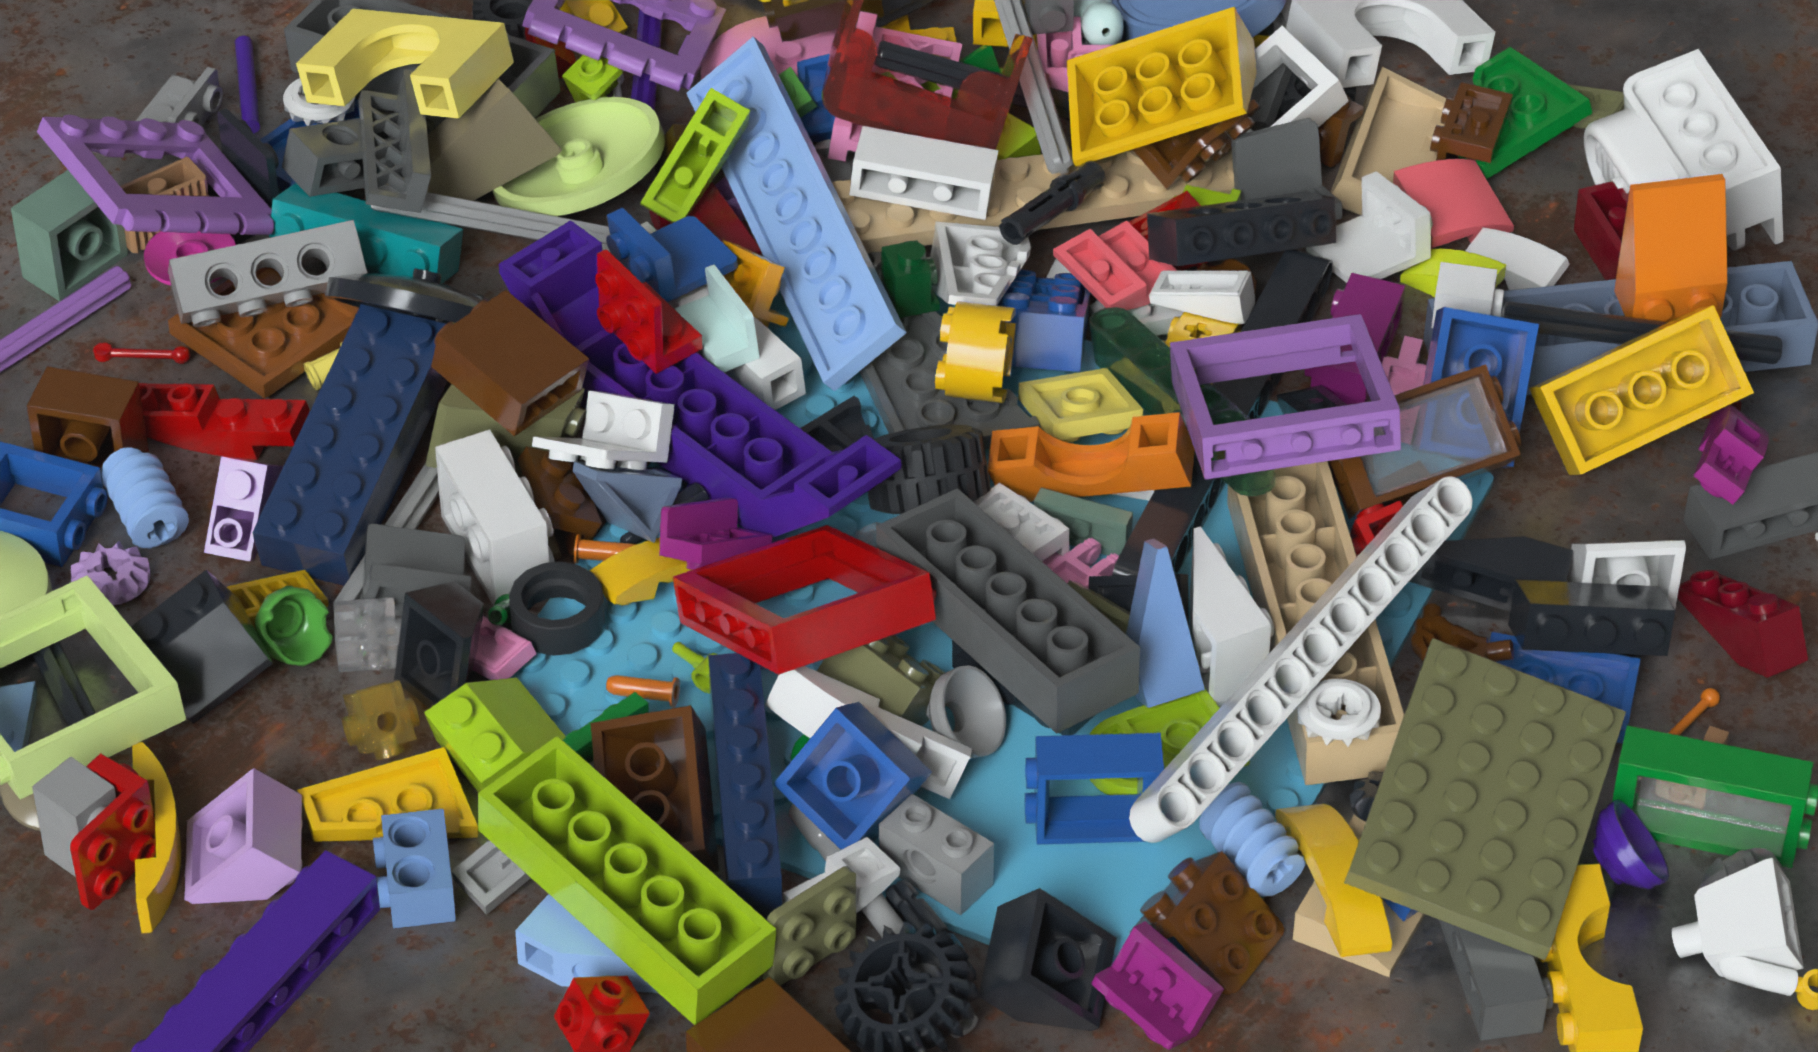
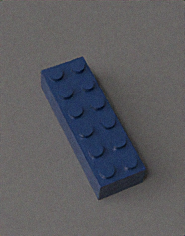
(352, 447)

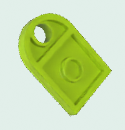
(1175, 720)

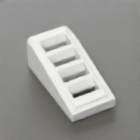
(1209, 294)

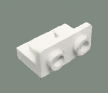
(1025, 522)

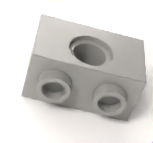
(938, 853)

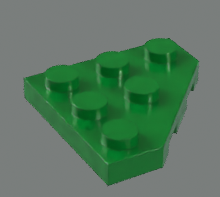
(1539, 106)

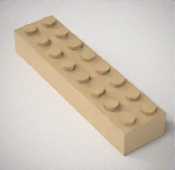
(1292, 553)

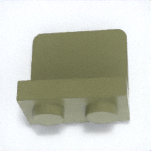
(813, 925)

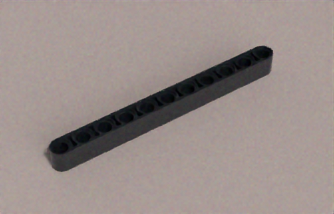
(1173, 513)

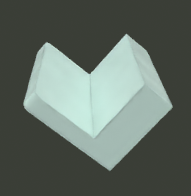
(724, 324)

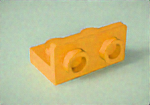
(756, 283)

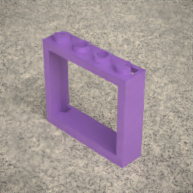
(1291, 437)

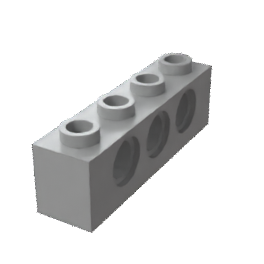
(197, 303)

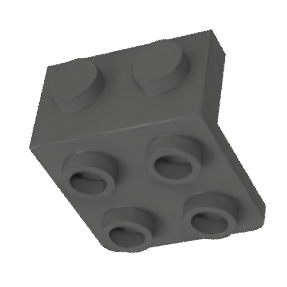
(1280, 161)

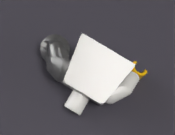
(1749, 926)

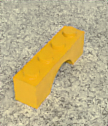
(1592, 1009)

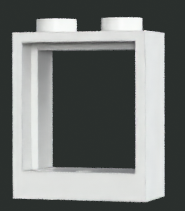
(1326, 93)

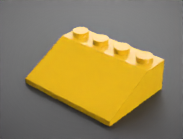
(1160, 85)

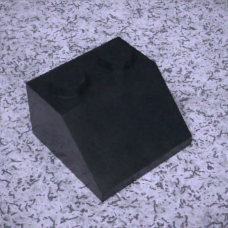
(204, 643)
(1045, 963)

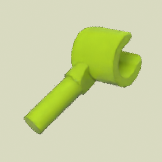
(701, 672)

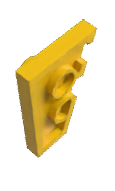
(353, 804)

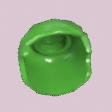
(293, 626)

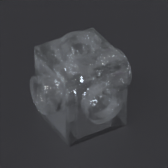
(366, 634)

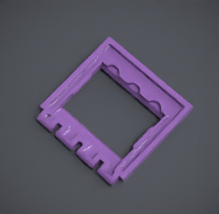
(626, 53)
(235, 210)

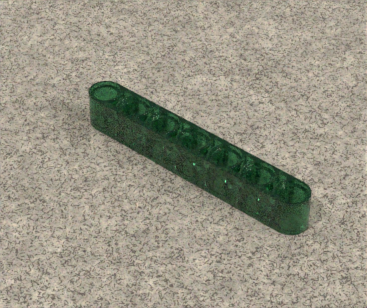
(1144, 370)

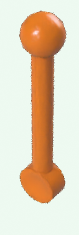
(1709, 698)

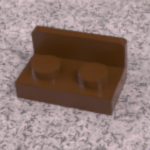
(1471, 123)

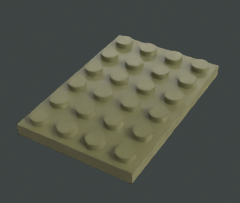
(1486, 799)

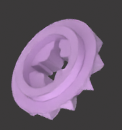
(131, 570)

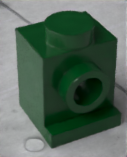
(909, 278)

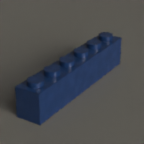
(745, 782)

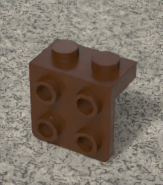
(1185, 154)
(1215, 919)

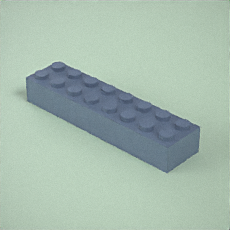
(1757, 301)

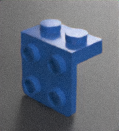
(671, 257)

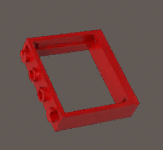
(722, 599)

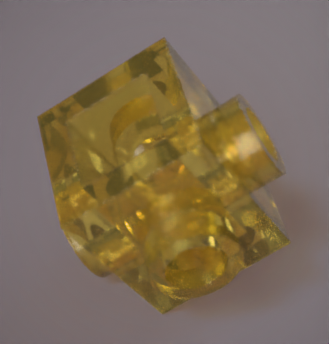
(363, 710)

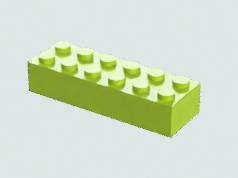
(626, 880)

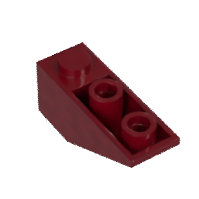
(1746, 622)

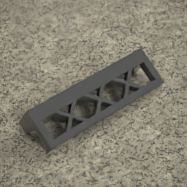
(407, 150)

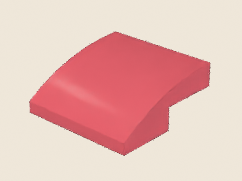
(1455, 197)
(1113, 265)

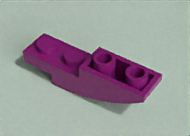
(1730, 453)

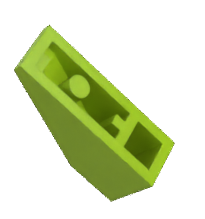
(697, 157)

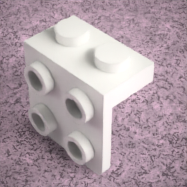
(1385, 238)

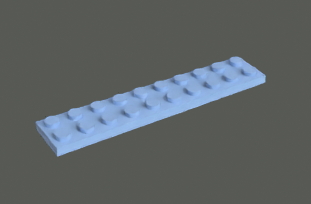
(802, 222)

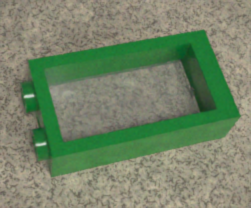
(1716, 794)

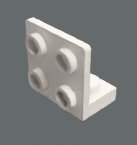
(618, 430)

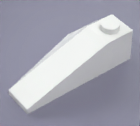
(975, 262)

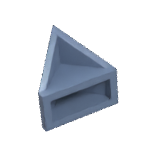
(630, 496)

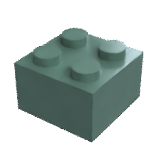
(64, 237)

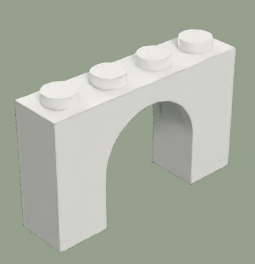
(1343, 33)

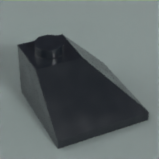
(437, 641)

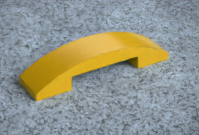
(1328, 846)
(157, 876)

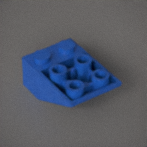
(1048, 321)

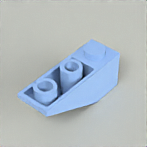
(563, 948)

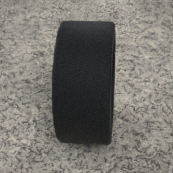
(555, 581)

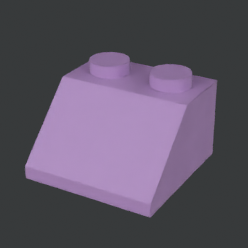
(244, 842)

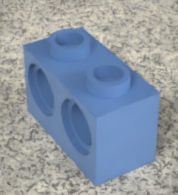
(417, 868)

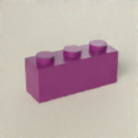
(1381, 309)

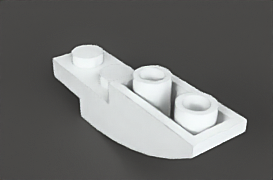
(809, 697)

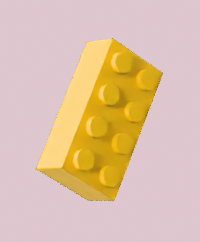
(1641, 390)

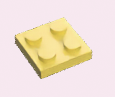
(1079, 404)

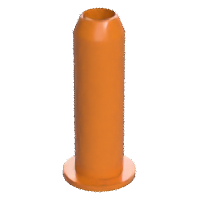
(596, 549)
(646, 688)

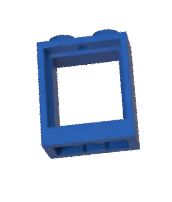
(58, 476)
(1088, 757)

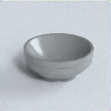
(975, 707)

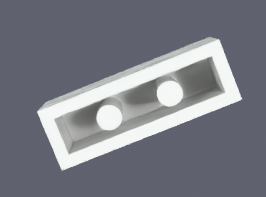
(923, 172)

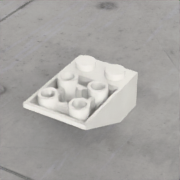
(1225, 621)

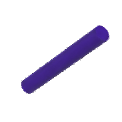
(247, 82)

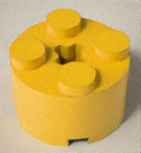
(977, 351)

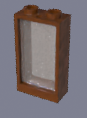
(1445, 432)

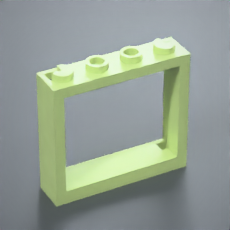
(110, 731)

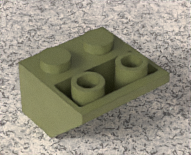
(888, 674)

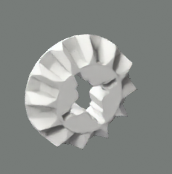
(311, 113)
(1327, 698)

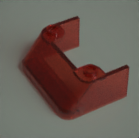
(881, 102)

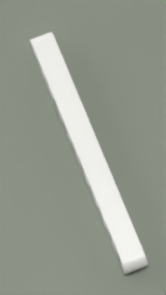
(1299, 661)

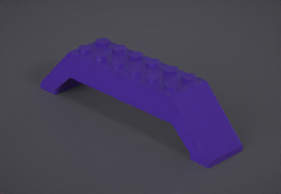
(718, 427)

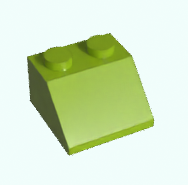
(490, 728)

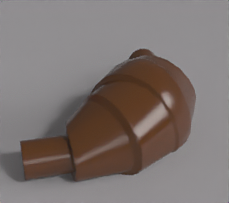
(1435, 626)

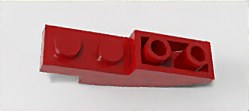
(234, 427)

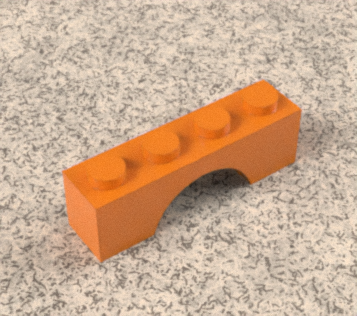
(1148, 457)

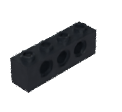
(1241, 228)

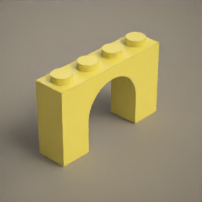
(454, 56)

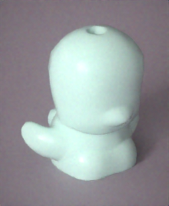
(1099, 22)

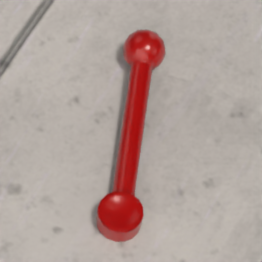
(104, 352)

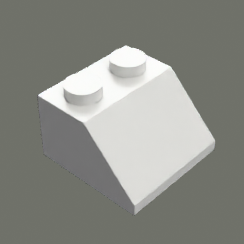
(1630, 564)

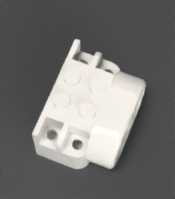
(1687, 126)

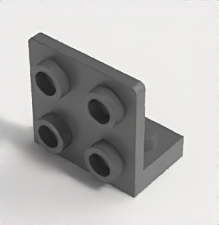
(410, 560)

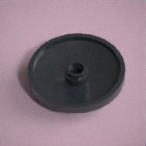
(414, 296)

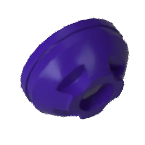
(1628, 848)

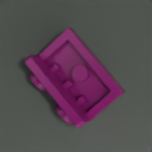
(705, 532)
(1158, 987)

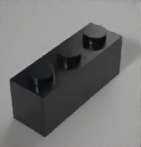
(1591, 617)

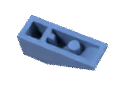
(1161, 630)

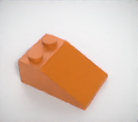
(1673, 248)

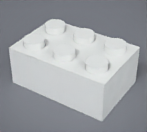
(491, 511)

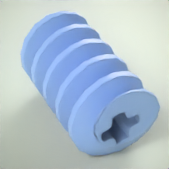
(144, 497)
(1252, 840)

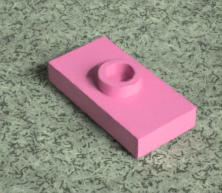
(500, 652)

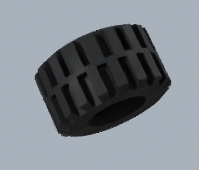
(931, 465)

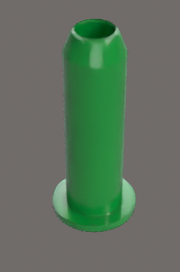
(500, 611)

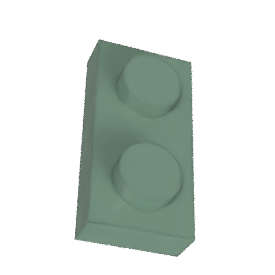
(1088, 520)

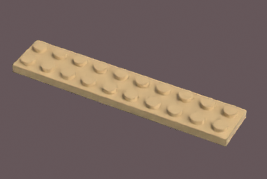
(1126, 193)

